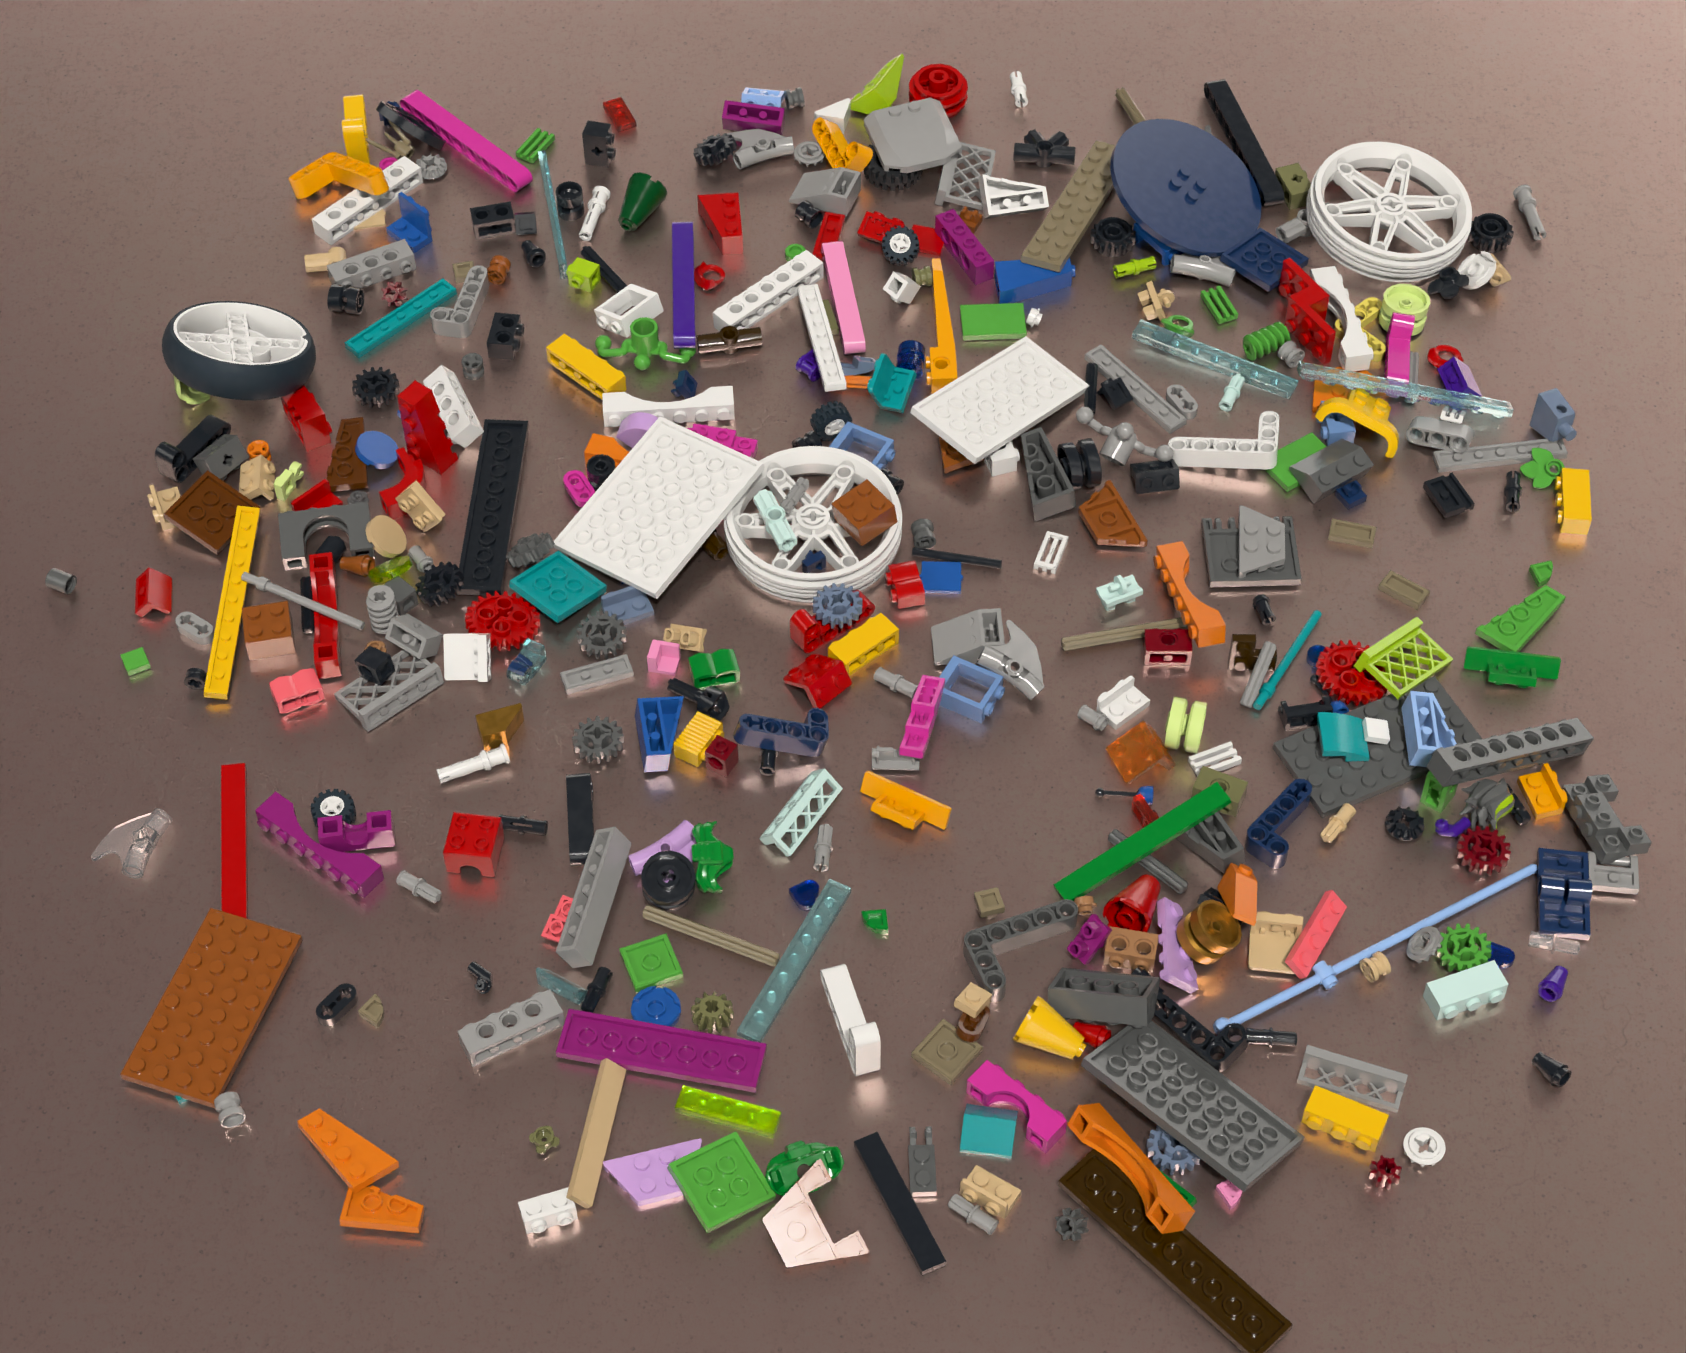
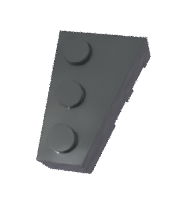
(1214, 842)

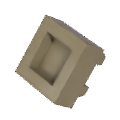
(989, 903)

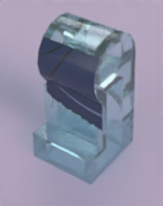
(527, 662)

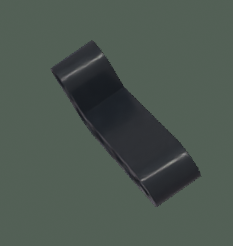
(178, 461)
(580, 816)
(1194, 1029)

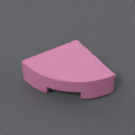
(1229, 1193)

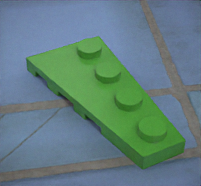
(1521, 621)

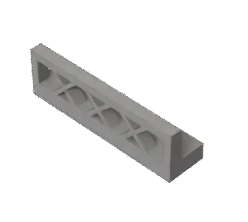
(1355, 1071)

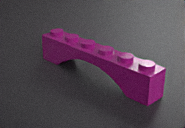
(354, 870)

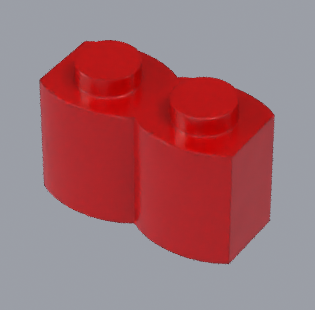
(905, 584)

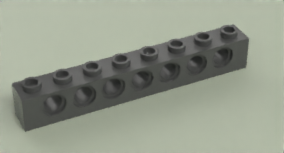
(1509, 752)

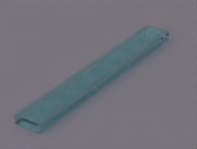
(553, 215)
(1214, 359)
(794, 961)

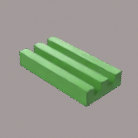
(532, 143)
(1222, 303)

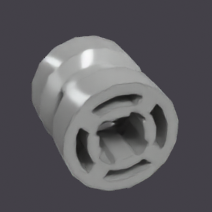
(229, 1108)

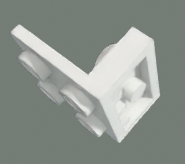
(467, 656)

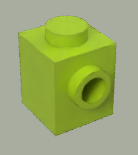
(583, 274)

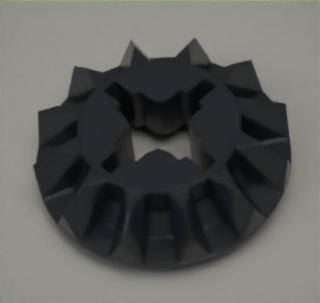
(1400, 830)

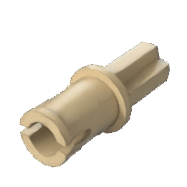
(1337, 823)

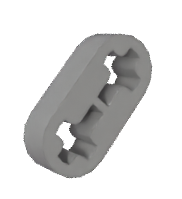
(1185, 400)
(192, 631)

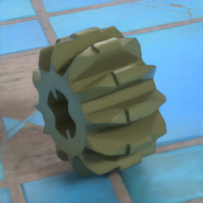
(712, 1012)

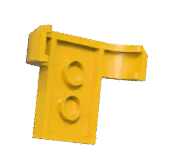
(1365, 410)

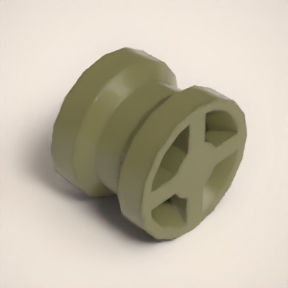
(922, 276)

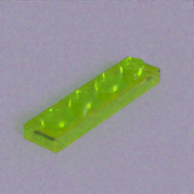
(728, 1111)

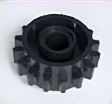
(1490, 233)
(1112, 237)

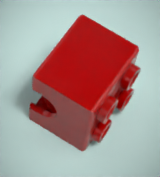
(474, 842)

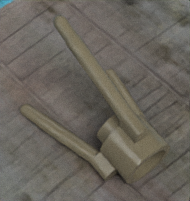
(401, 148)

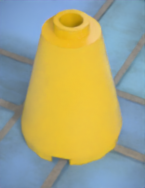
(1049, 1031)

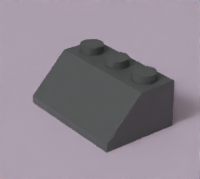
(1331, 469)

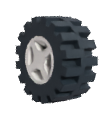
(902, 238)
(830, 420)
(333, 802)

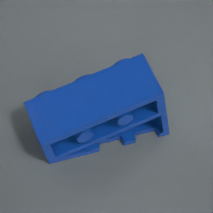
(656, 729)

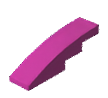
(922, 716)

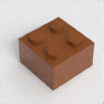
(864, 512)
(268, 630)

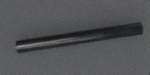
(954, 557)

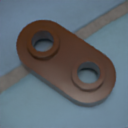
(971, 1028)

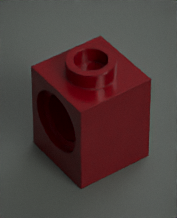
(721, 756)

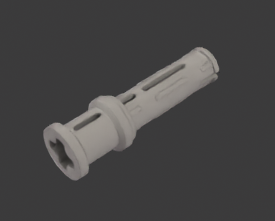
(1528, 207)

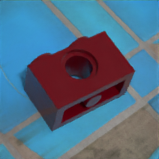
(1167, 647)

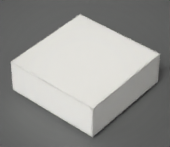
(1376, 730)

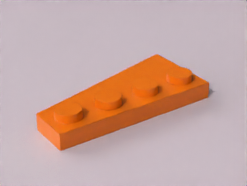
(348, 1153)

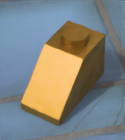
(499, 725)

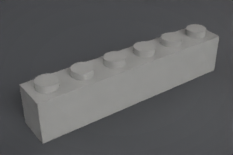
(593, 897)

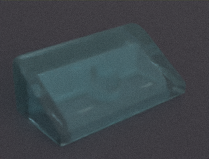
(561, 985)

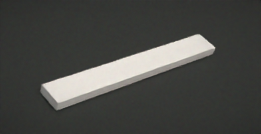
(821, 338)

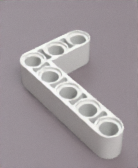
(1231, 452)
(858, 1037)

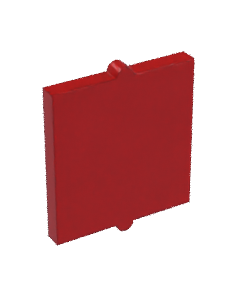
(928, 240)

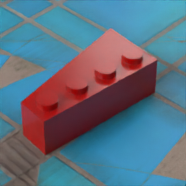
(424, 428)

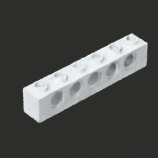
(359, 206)
(769, 293)

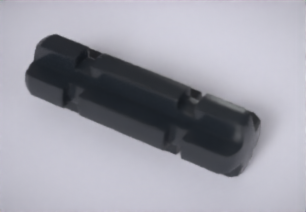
(1521, 816)

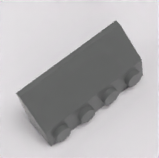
(1104, 996)

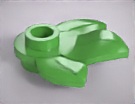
(1540, 468)

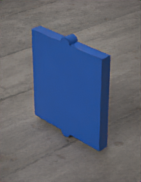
(941, 577)

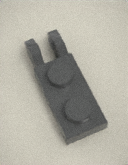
(922, 1165)

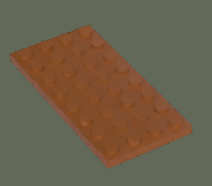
(212, 1007)

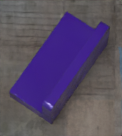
(1458, 377)

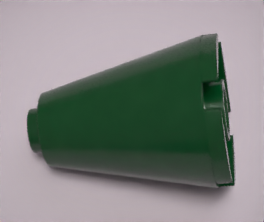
(640, 200)

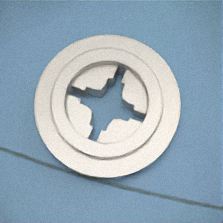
(1423, 1136)

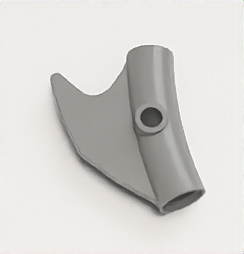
(760, 146)
(1202, 268)
(1018, 653)

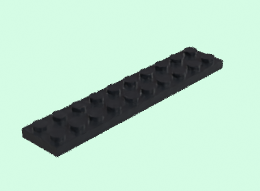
(492, 506)

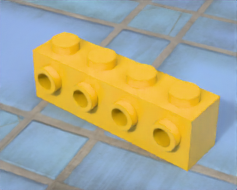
(585, 367)

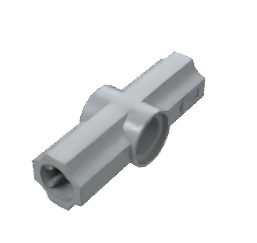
(1294, 228)

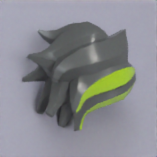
(1488, 802)

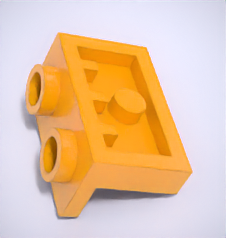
(1543, 792)

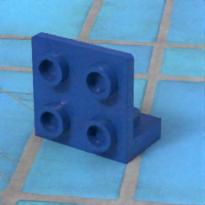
(413, 224)

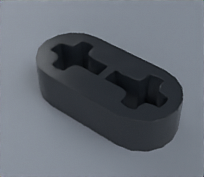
(336, 1004)

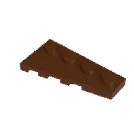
(346, 469)

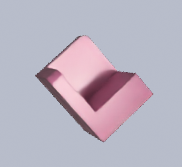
(663, 657)

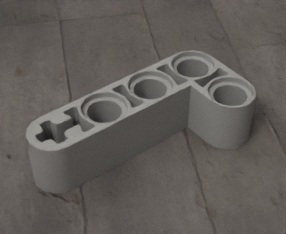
(462, 319)

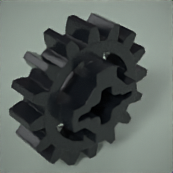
(715, 149)
(375, 387)
(439, 584)

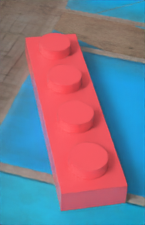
(1315, 934)

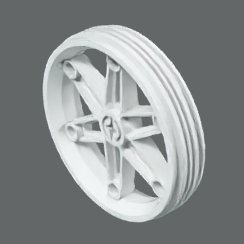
(1388, 211)
(811, 524)

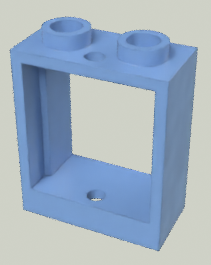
(853, 432)
(966, 706)

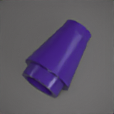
(1553, 984)

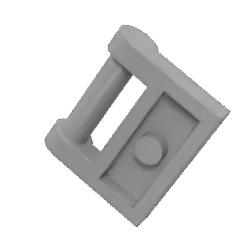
(1614, 878)

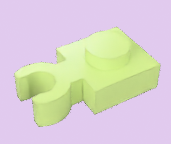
(287, 480)

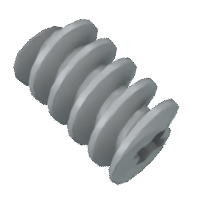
(381, 607)

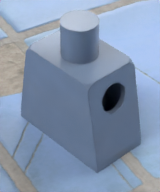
(1553, 416)

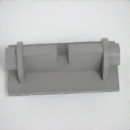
(889, 759)

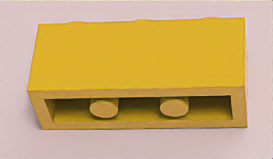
(1573, 501)
(865, 643)
(1344, 1119)

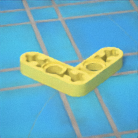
(1368, 316)

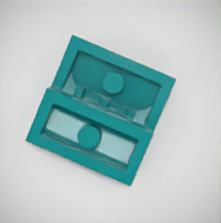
(1342, 736)

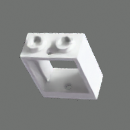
(645, 304)

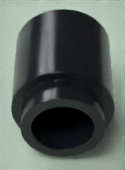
(332, 544)

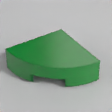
(876, 920)

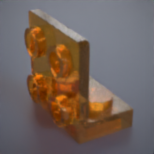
(1139, 752)

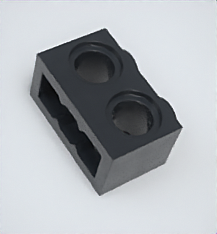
(493, 220)
(505, 336)

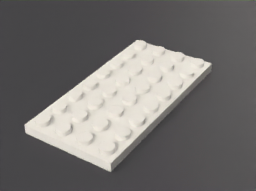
(999, 399)

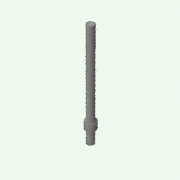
(264, 584)

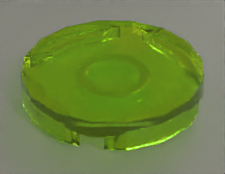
(390, 569)

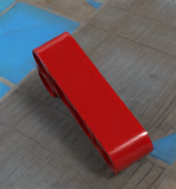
(811, 634)

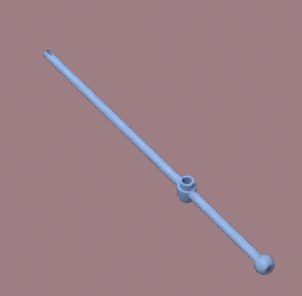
(1326, 974)

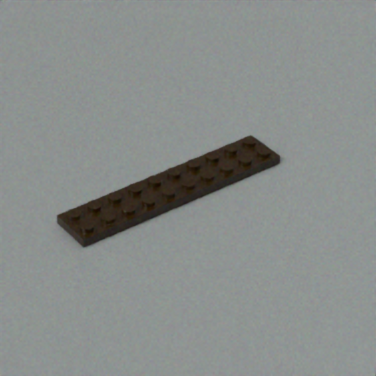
(1175, 1257)

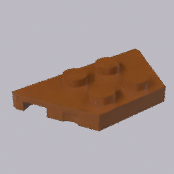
(1110, 519)

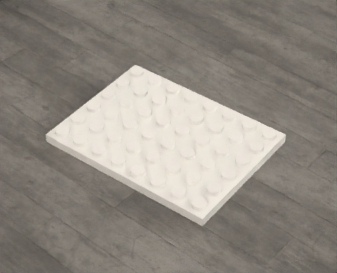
(658, 506)

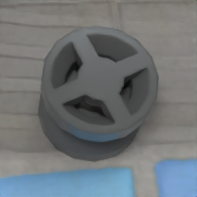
(794, 98)
(472, 366)

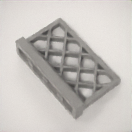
(948, 175)
(396, 696)

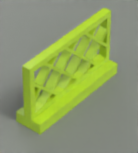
(1392, 646)

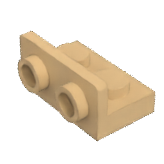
(163, 501)
(989, 1192)

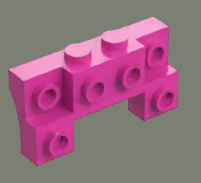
(729, 439)

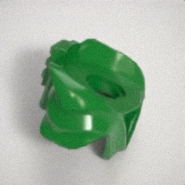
(712, 857)
(782, 1169)

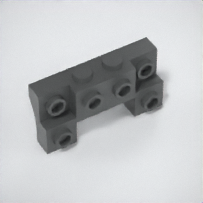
(1599, 823)

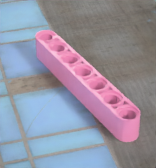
(843, 298)

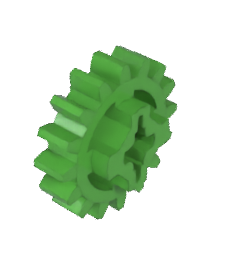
(1463, 948)

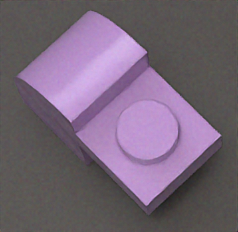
(635, 427)

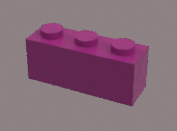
(747, 116)

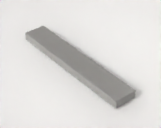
(1141, 393)
(1495, 455)

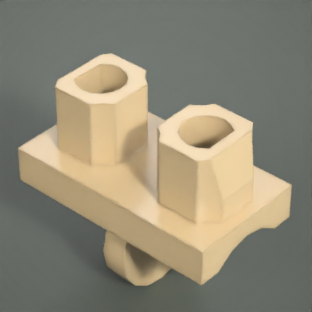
(1161, 299)
(686, 636)

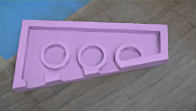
(1177, 964)

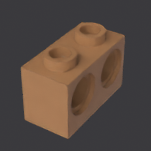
(1132, 944)

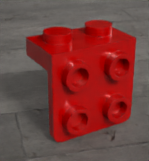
(820, 677)

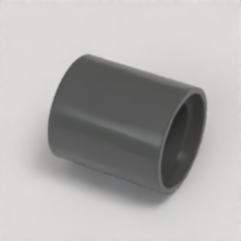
(61, 581)

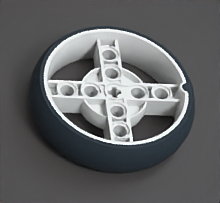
(238, 350)

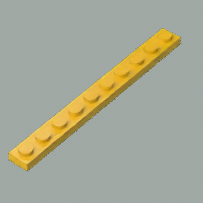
(231, 603)

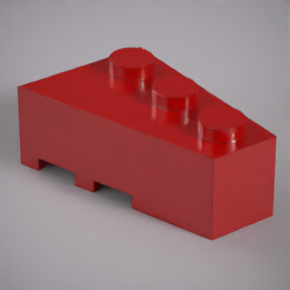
(723, 219)

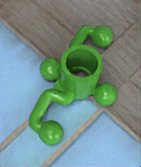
(644, 343)

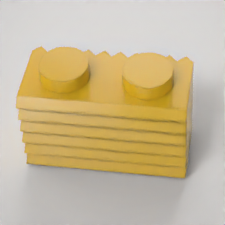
(696, 738)

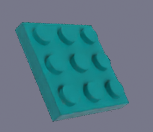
(557, 586)

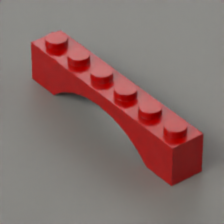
(326, 637)

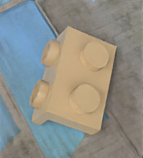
(257, 478)

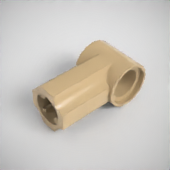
(319, 261)

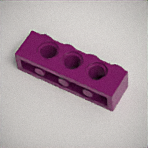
(964, 247)

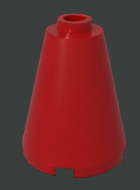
(1134, 905)

